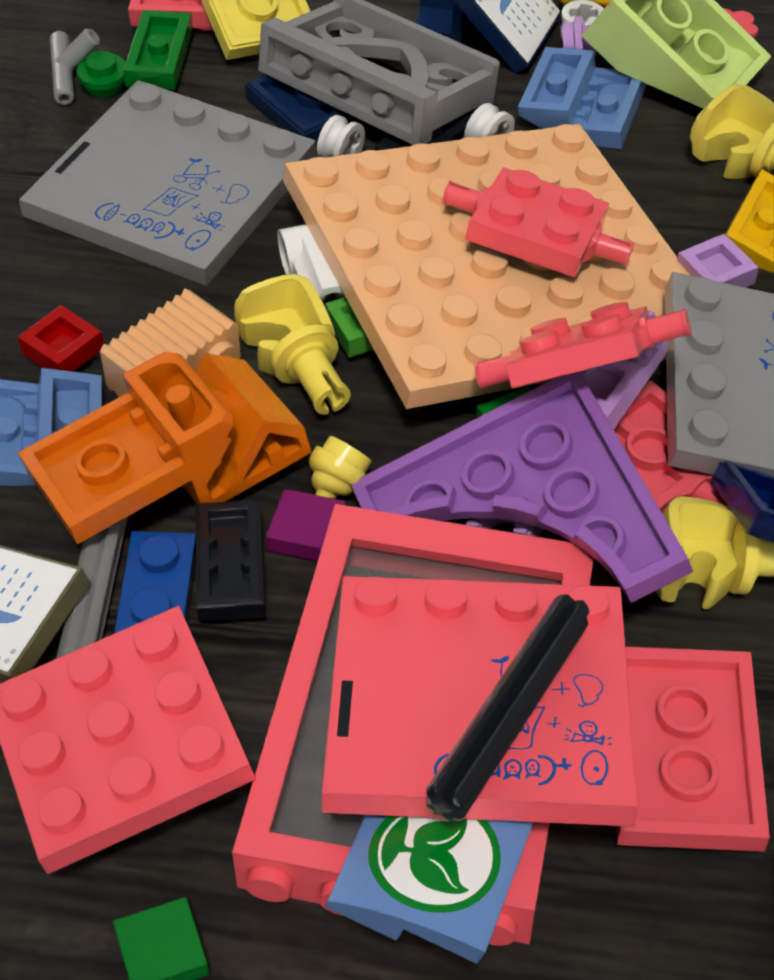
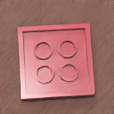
(117, 739)

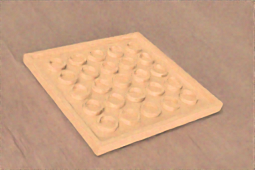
(447, 302)

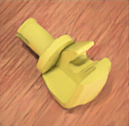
(736, 129)
(292, 337)
(717, 549)

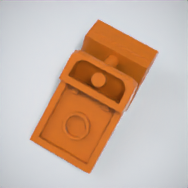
(173, 429)

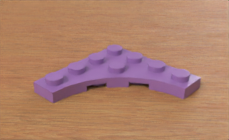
(545, 465)

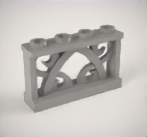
(324, 59)

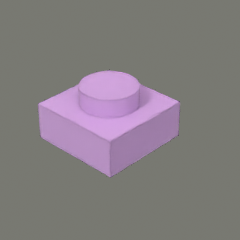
(719, 261)

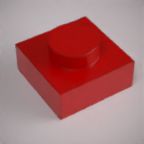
(61, 341)

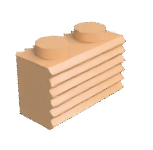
(180, 327)

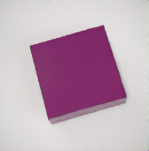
(300, 524)

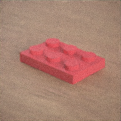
(695, 751)

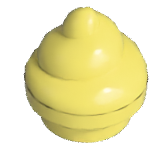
(333, 468)

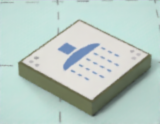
(33, 606)

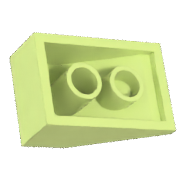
(677, 46)

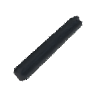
(506, 709)

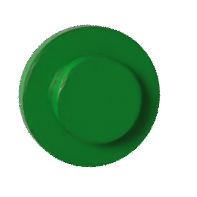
(102, 74)

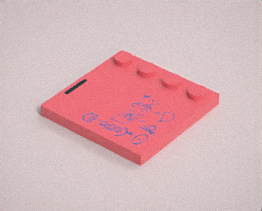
(420, 666)

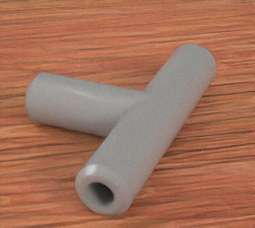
(65, 60)

